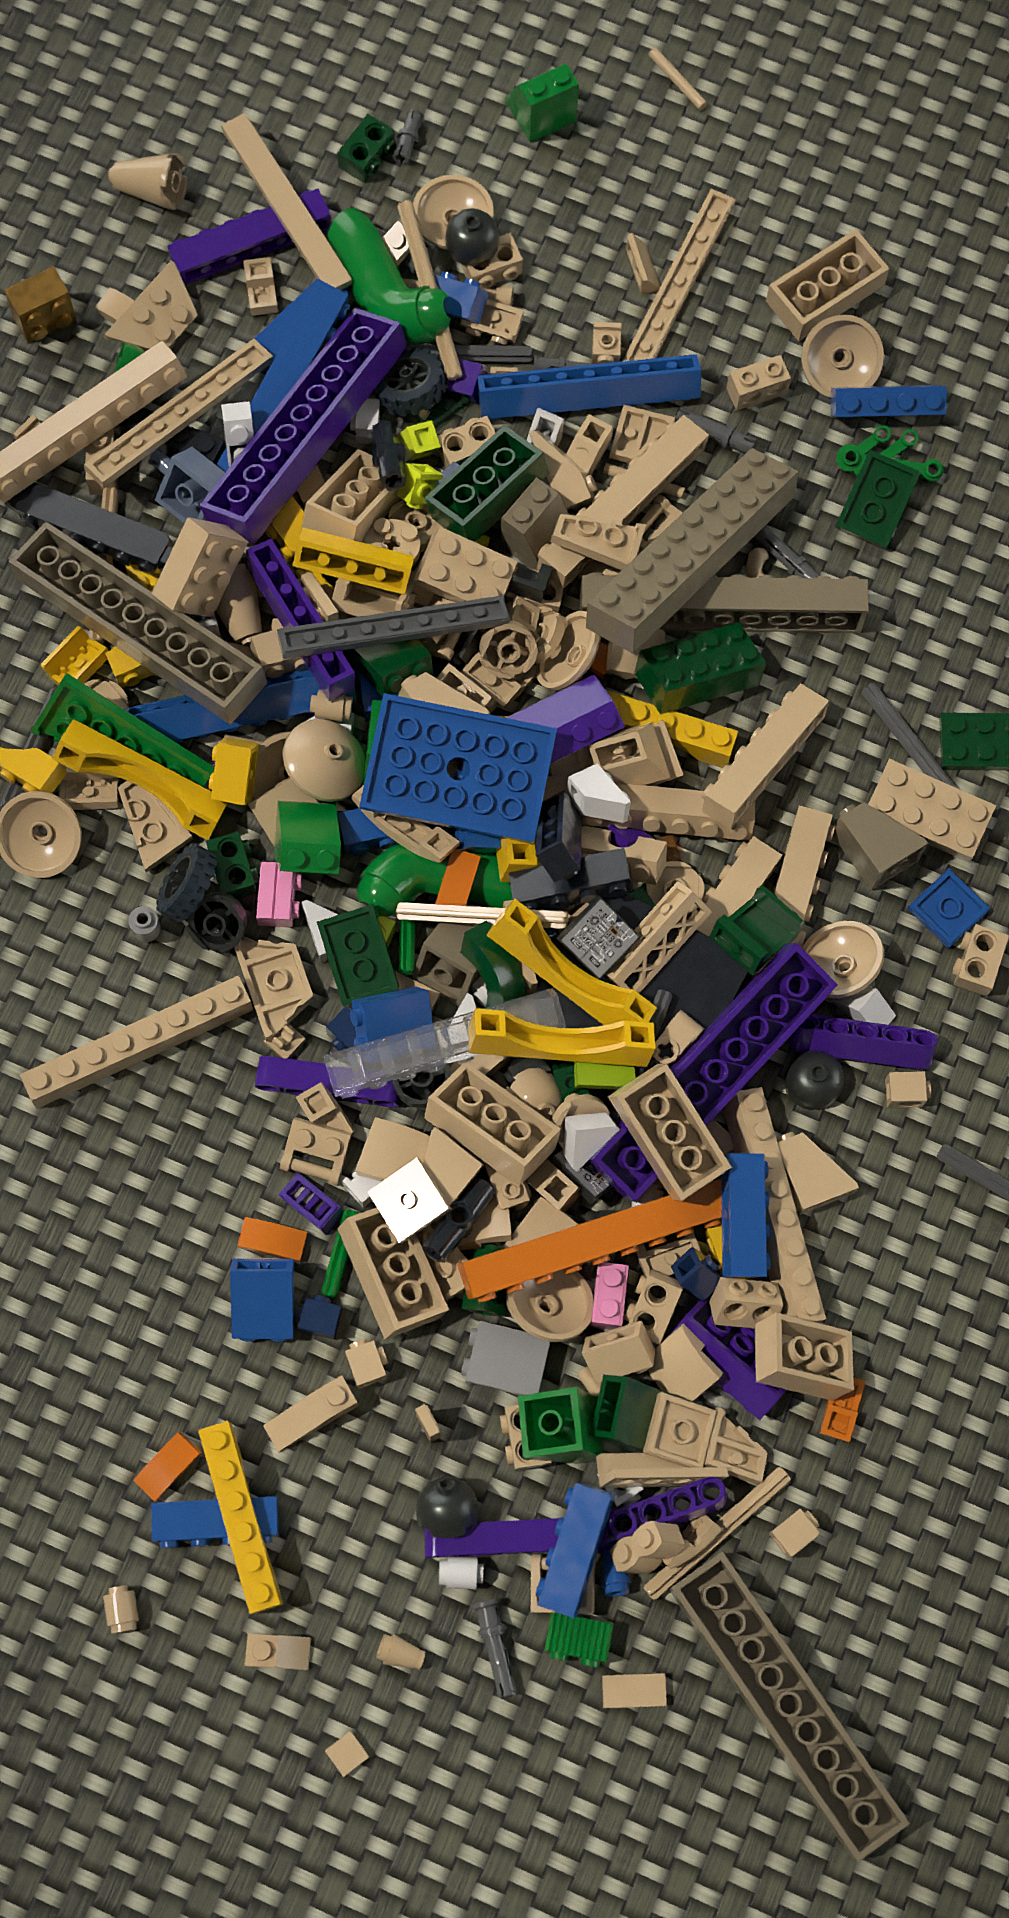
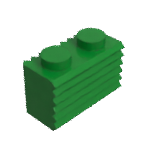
(578, 1639)

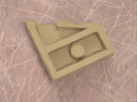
(636, 431)
(734, 1449)

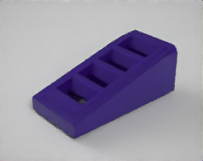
(325, 1217)

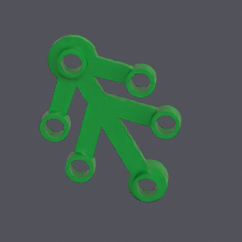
(893, 450)

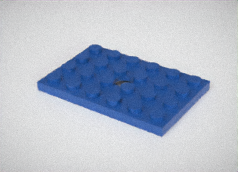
(411, 760)

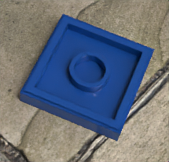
(948, 908)

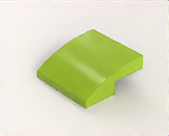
(602, 1075)

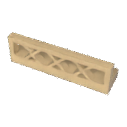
(653, 931)
(649, 1471)

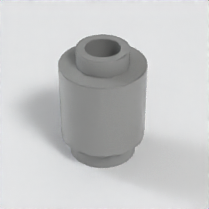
(148, 931)

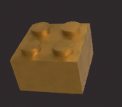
(40, 304)

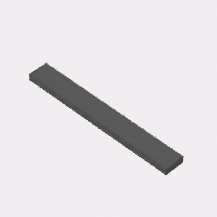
(392, 627)

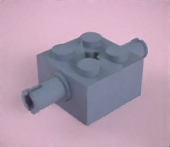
(185, 481)

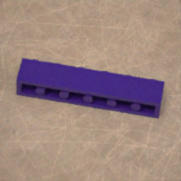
(240, 240)
(295, 609)

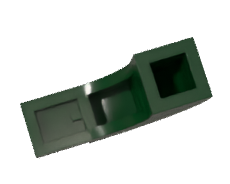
(495, 964)

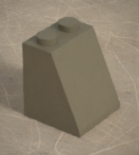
(531, 522)
(876, 843)
(442, 964)

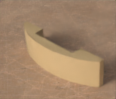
(412, 834)

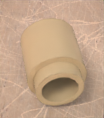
(331, 710)
(121, 1609)

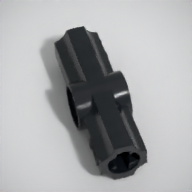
(388, 455)
(450, 1233)

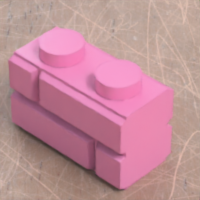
(277, 896)
(609, 1295)

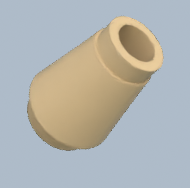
(399, 1652)

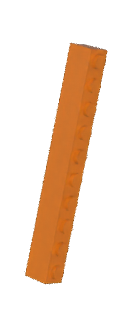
(590, 1241)

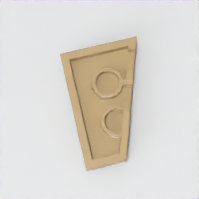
(152, 824)

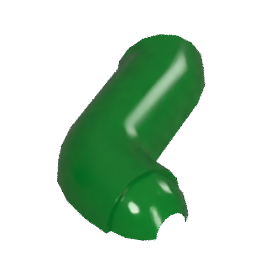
(378, 282)
(403, 876)

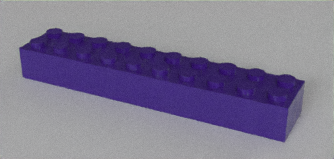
(305, 424)
(727, 1055)

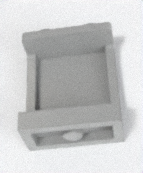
(505, 1359)

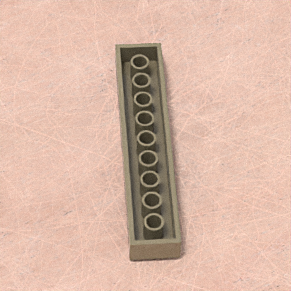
(691, 550)
(764, 604)
(138, 623)
(789, 1707)

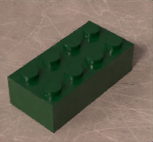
(486, 484)
(699, 668)

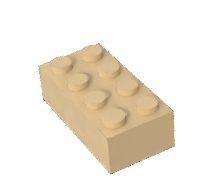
(827, 284)
(350, 500)
(932, 809)
(492, 1123)
(669, 1132)
(392, 1274)

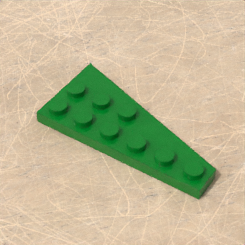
(80, 702)

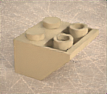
(631, 756)

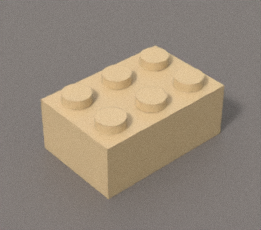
(199, 567)
(462, 568)
(804, 1356)

